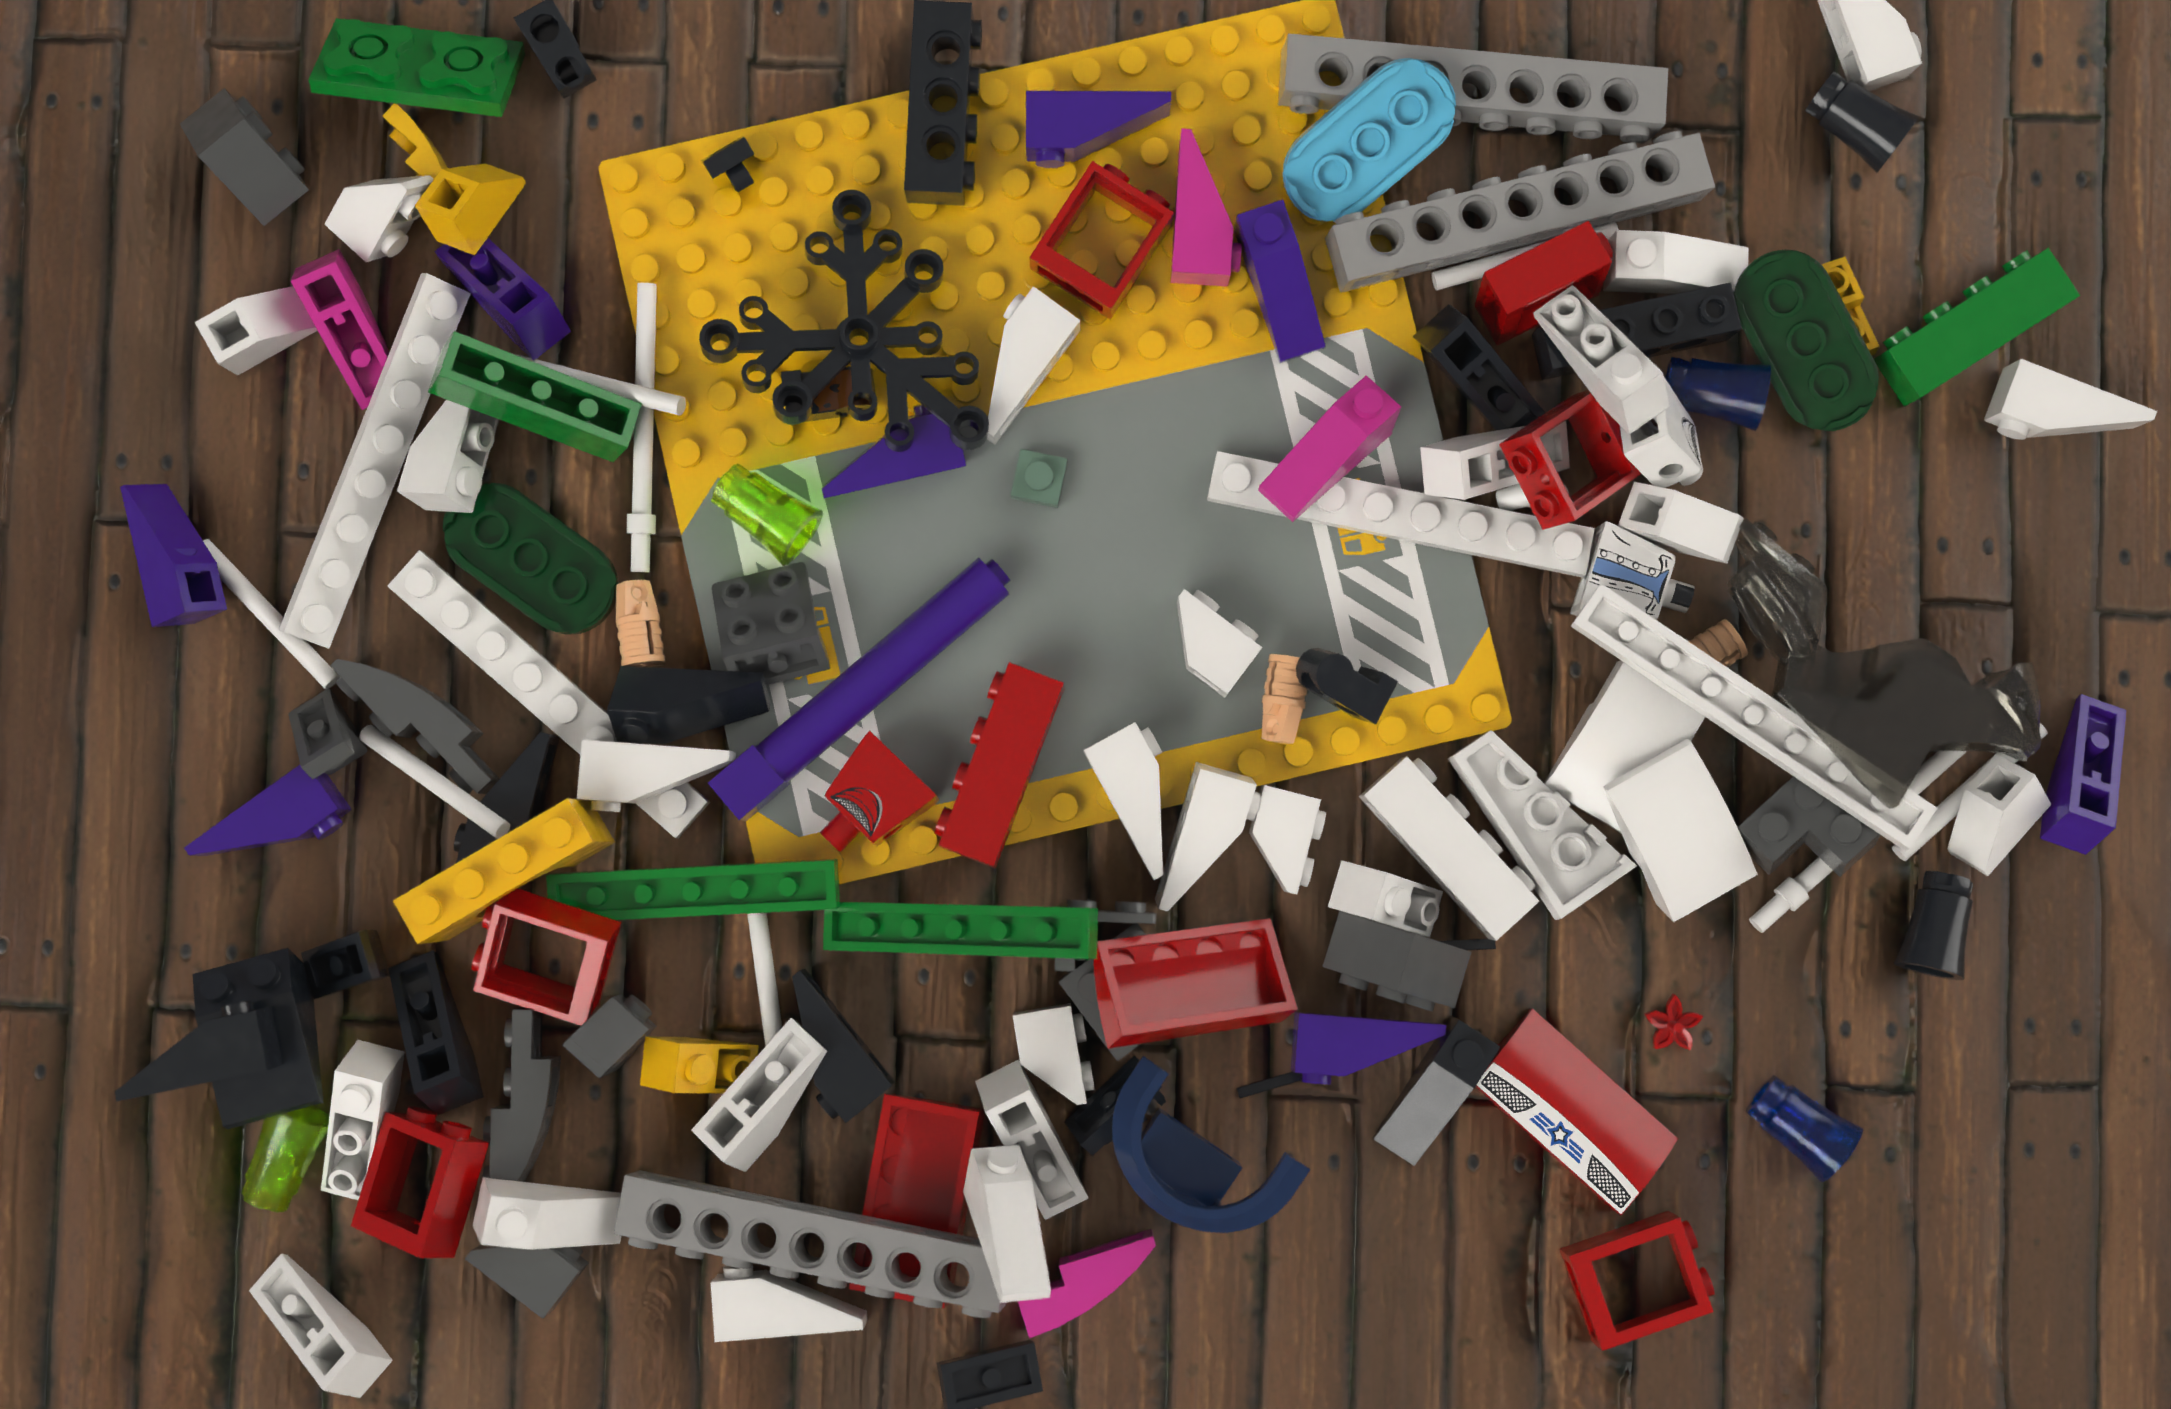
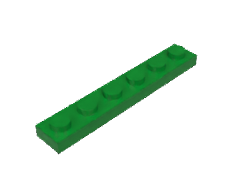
(700, 889)
(962, 929)

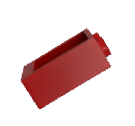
(1535, 277)
(1074, 279)
(1538, 475)
(534, 991)
(450, 1193)
(1578, 1263)

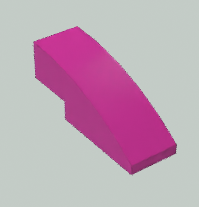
(1086, 1281)

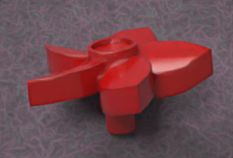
(1673, 1024)

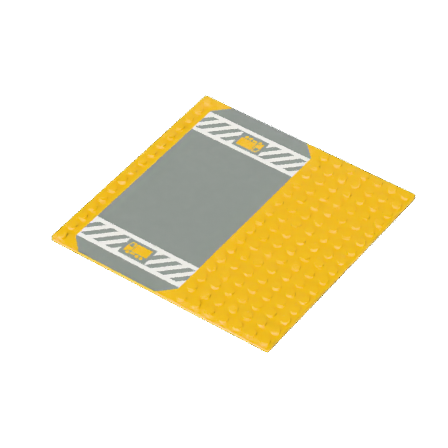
(1128, 404)

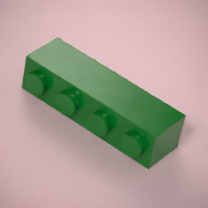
(1975, 327)
(534, 397)

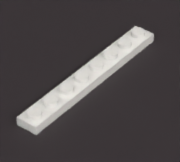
(373, 462)
(1415, 518)
(526, 674)
(1743, 712)

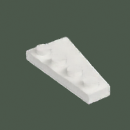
(1538, 827)

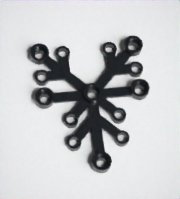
(902, 375)

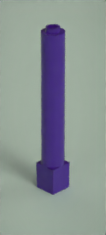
(843, 703)

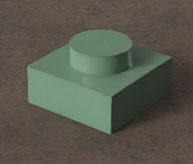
(1039, 478)

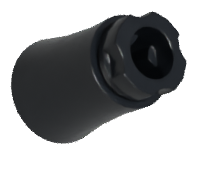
(1861, 119)
(1938, 927)

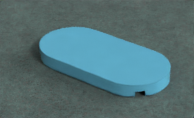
(1369, 139)

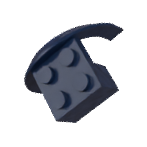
(1184, 1172)

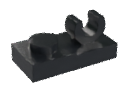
(1093, 1121)
(990, 1376)

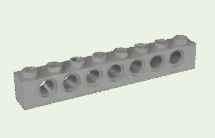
(1636, 87)
(1677, 157)
(643, 1221)

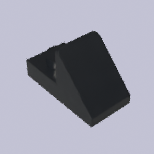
(345, 963)

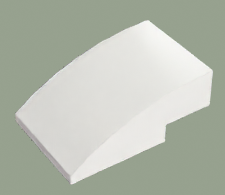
(1617, 733)
(1679, 830)

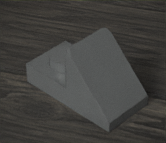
(324, 735)

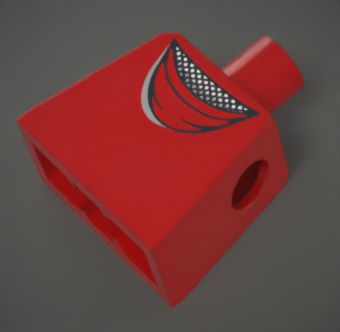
(874, 796)

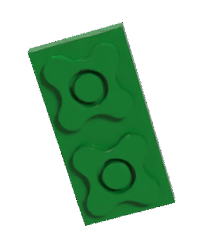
(417, 67)

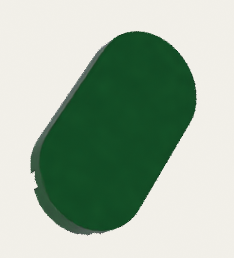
(1807, 338)
(532, 560)

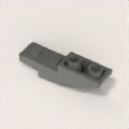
(407, 707)
(532, 1082)

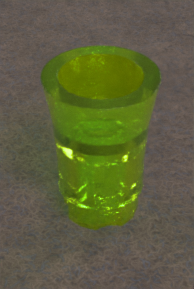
(767, 512)
(283, 1157)

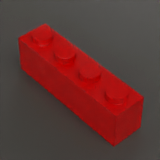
(1001, 764)

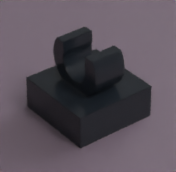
(730, 160)

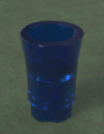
(1721, 389)
(1804, 1127)

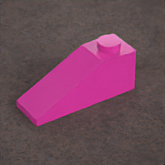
(1202, 227)
(343, 321)
(1331, 448)

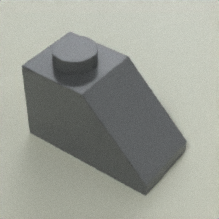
(611, 1035)
(532, 1276)

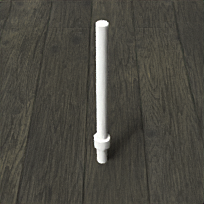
(641, 522)
(1793, 892)

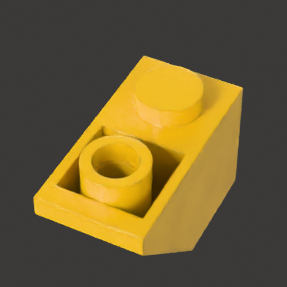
(468, 204)
(693, 1064)

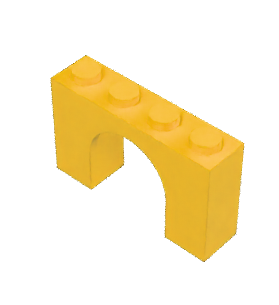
(462, 892)

